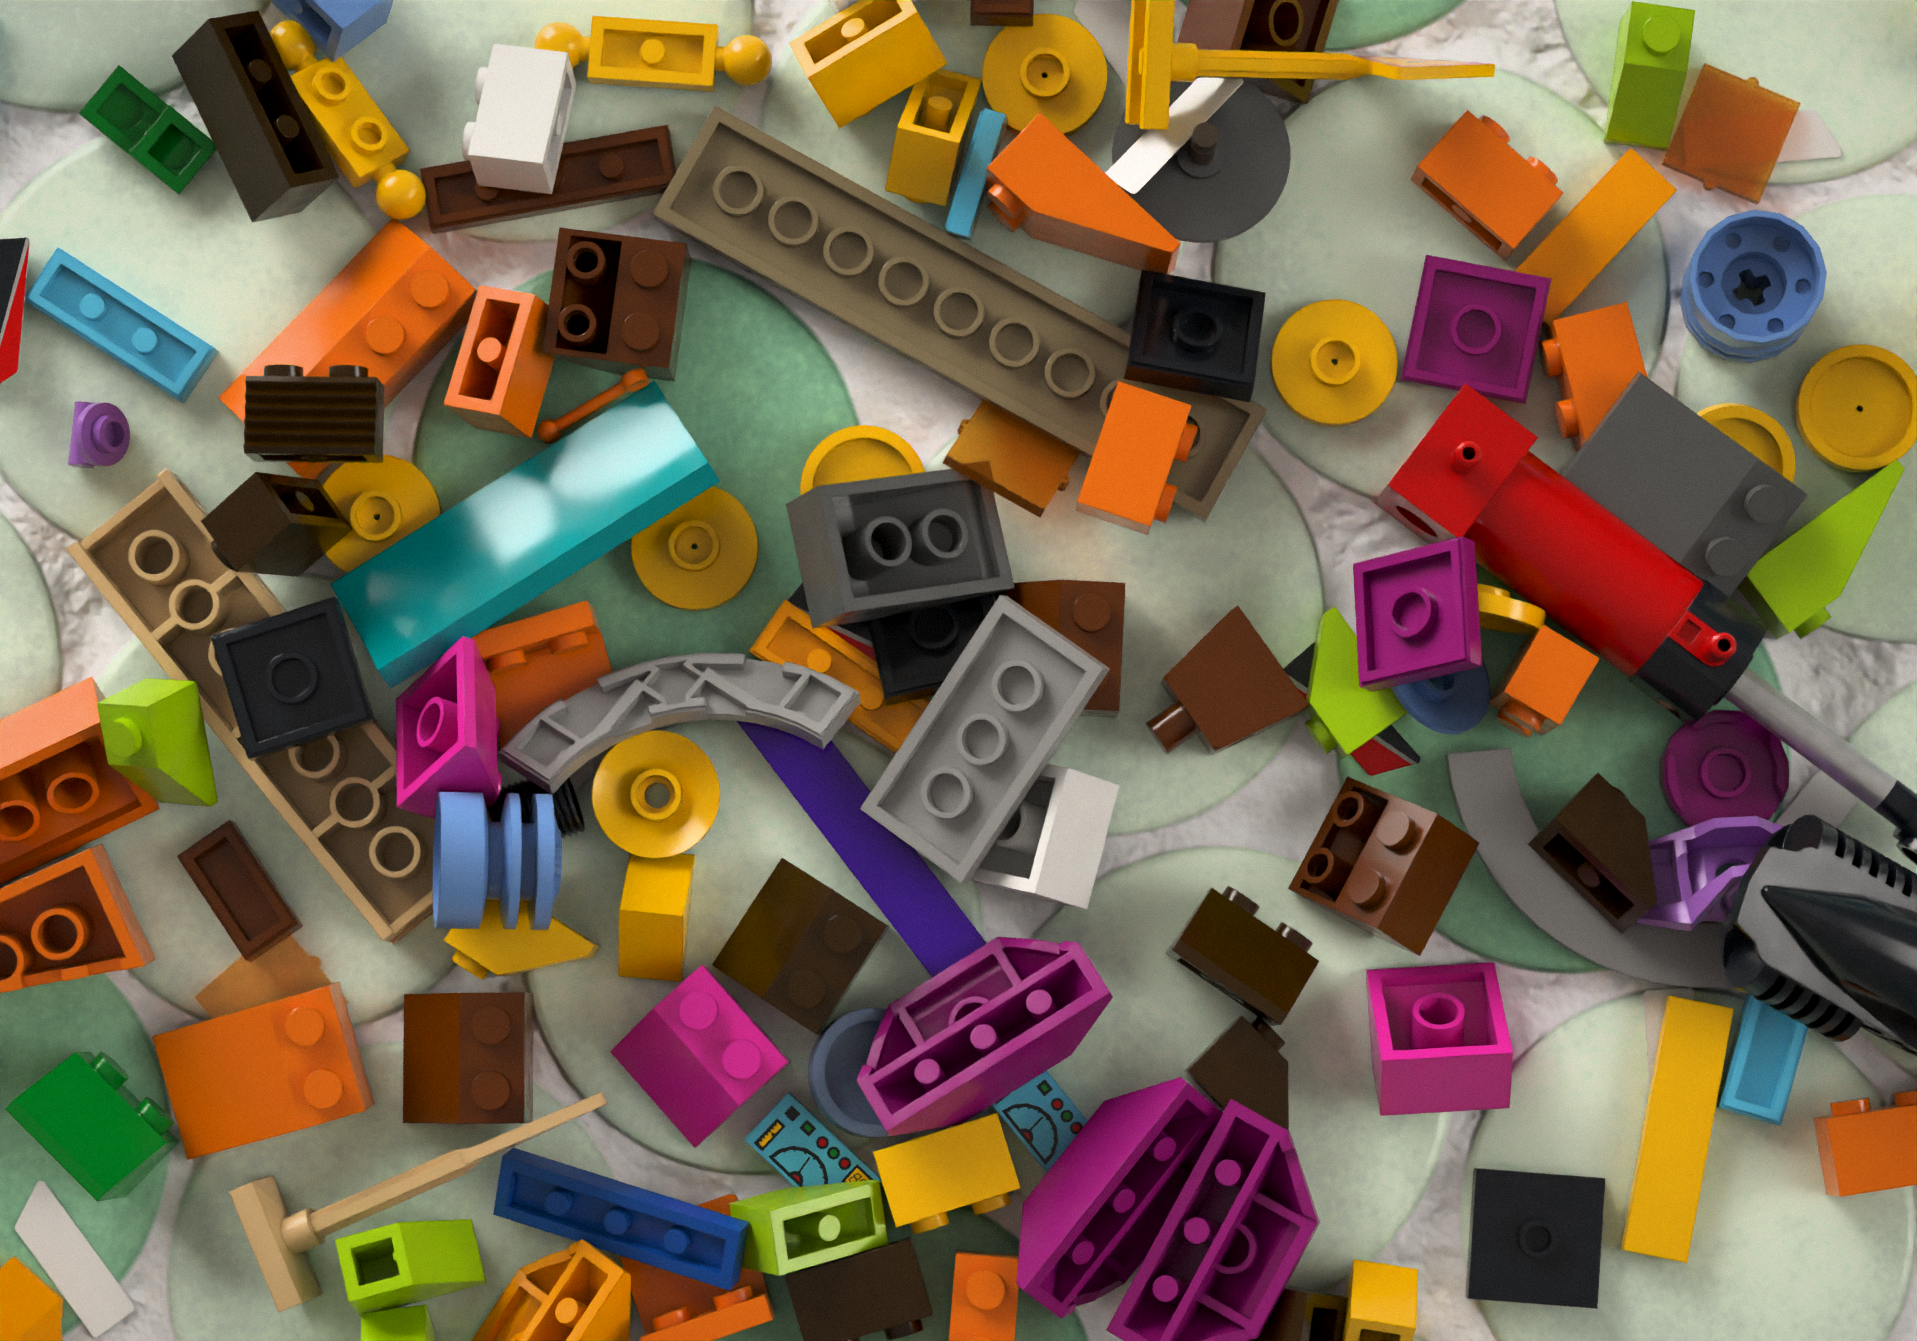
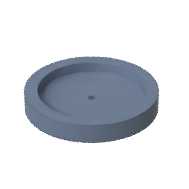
(835, 1068)

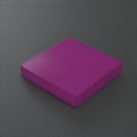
(1476, 328)
(1417, 614)

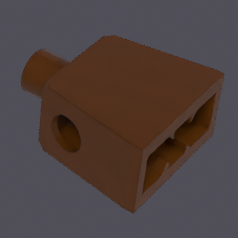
(1225, 690)

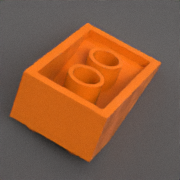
(1070, 202)
(264, 1071)

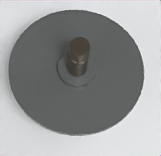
(1223, 174)

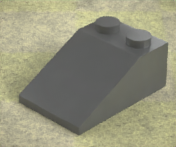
(1684, 484)
(897, 545)

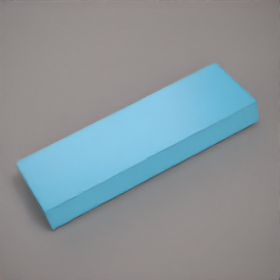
(121, 325)

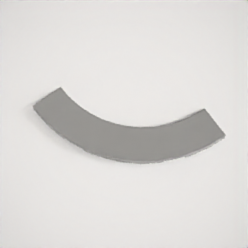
(672, 693)
(1498, 818)

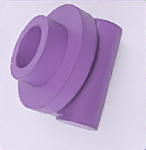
(98, 435)

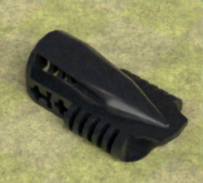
(1827, 934)

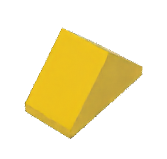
(655, 917)

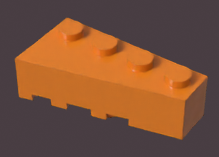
(68, 924)

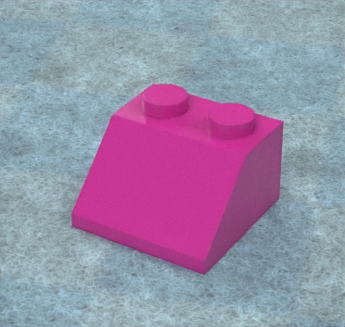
(448, 732)
(1438, 1039)
(700, 1055)

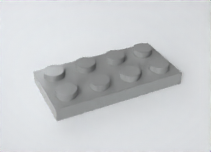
(984, 738)

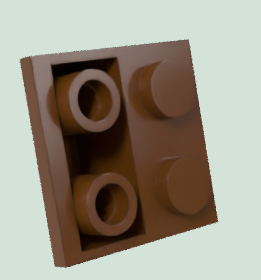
(617, 302)
(1384, 865)

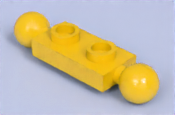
(658, 53)
(350, 123)

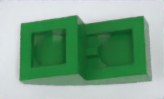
(148, 129)

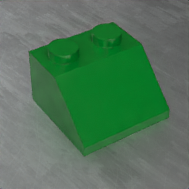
(95, 1124)

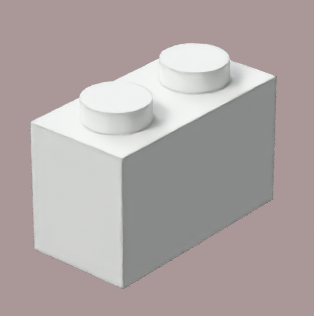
(520, 118)

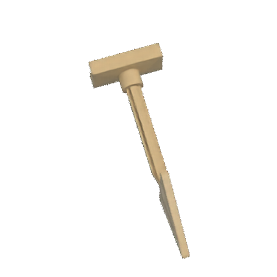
(283, 1239)

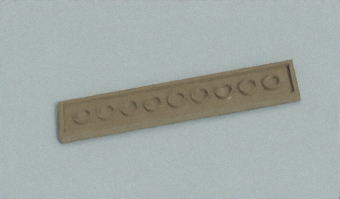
(930, 297)

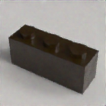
(255, 116)

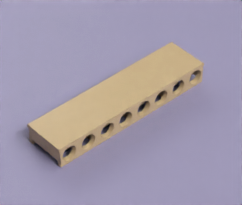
(333, 792)

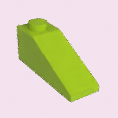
(1815, 562)

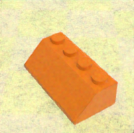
(379, 312)
(59, 781)

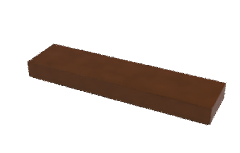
(587, 175)

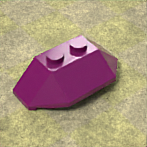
(980, 1032)
(1111, 1194)
(1224, 1240)

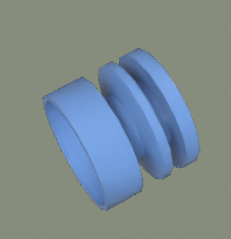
(1763, 253)
(494, 860)

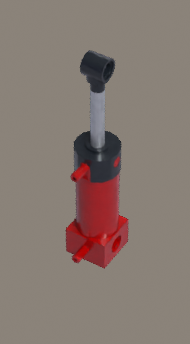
(1612, 588)

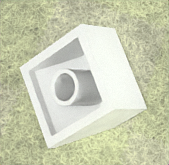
(1053, 839)

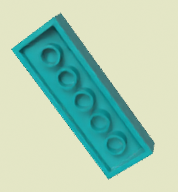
(523, 533)

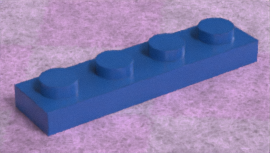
(621, 1218)

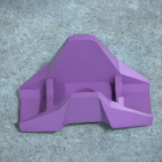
(1687, 868)

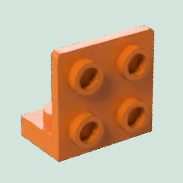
(542, 662)
(692, 1310)

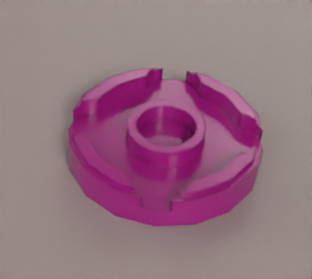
(1723, 769)

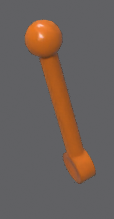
(551, 430)

